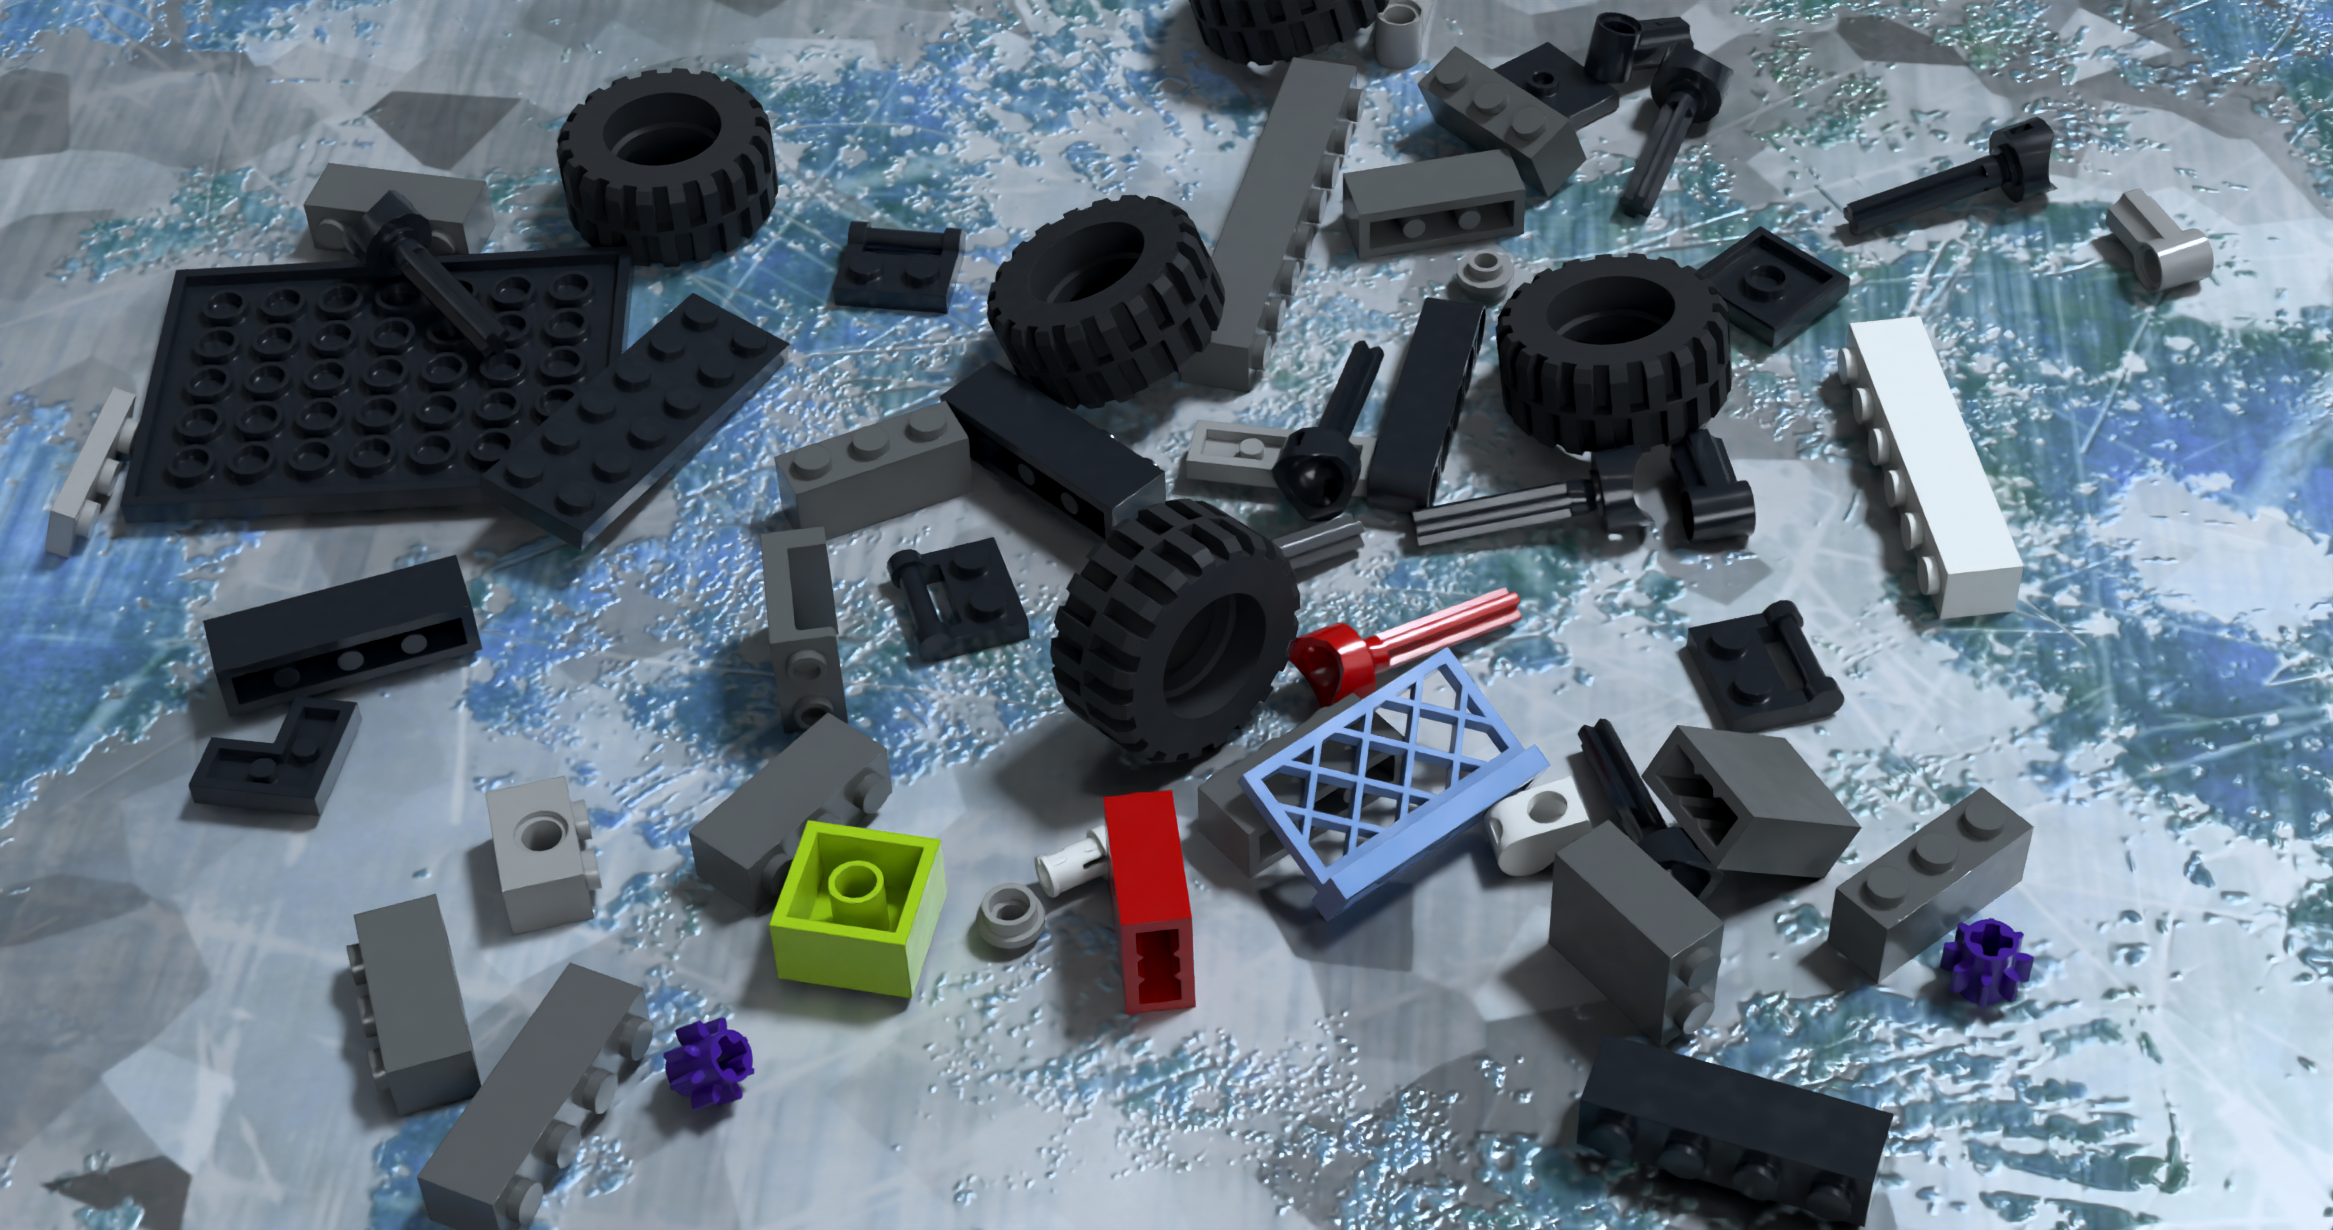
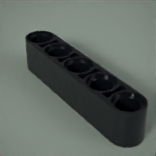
(1426, 406)

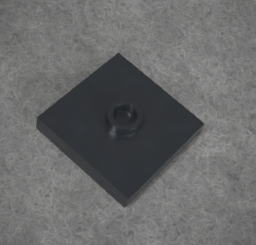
(1561, 84)
(1773, 286)

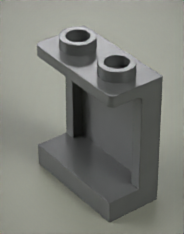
(802, 627)

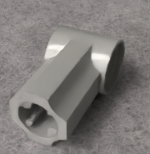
(1401, 32)
(2161, 250)

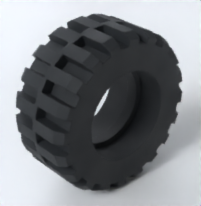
(1280, 28)
(668, 166)
(1107, 301)
(1614, 353)
(1175, 630)

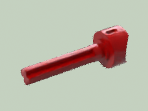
(1342, 663)

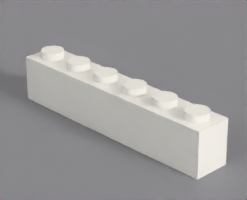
(1930, 469)

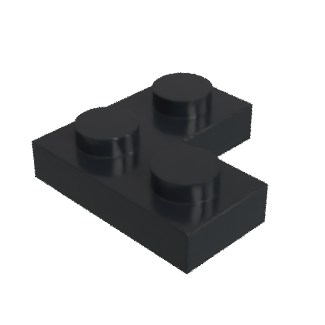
(283, 775)

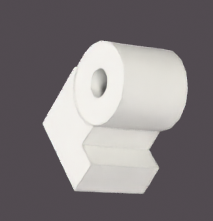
(1535, 825)

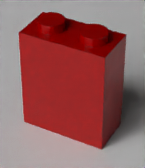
(1149, 902)

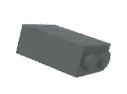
(1750, 802)
(1635, 933)

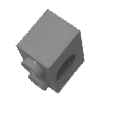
(540, 854)

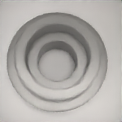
(1485, 275)
(1010, 916)

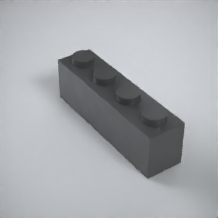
(537, 1103)

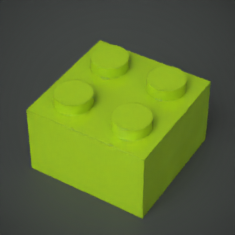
(859, 909)

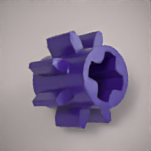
(1986, 962)
(709, 1063)

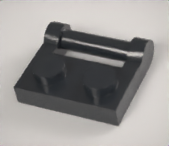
(899, 280)
(977, 591)
(1745, 678)

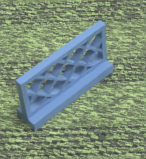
(1411, 835)

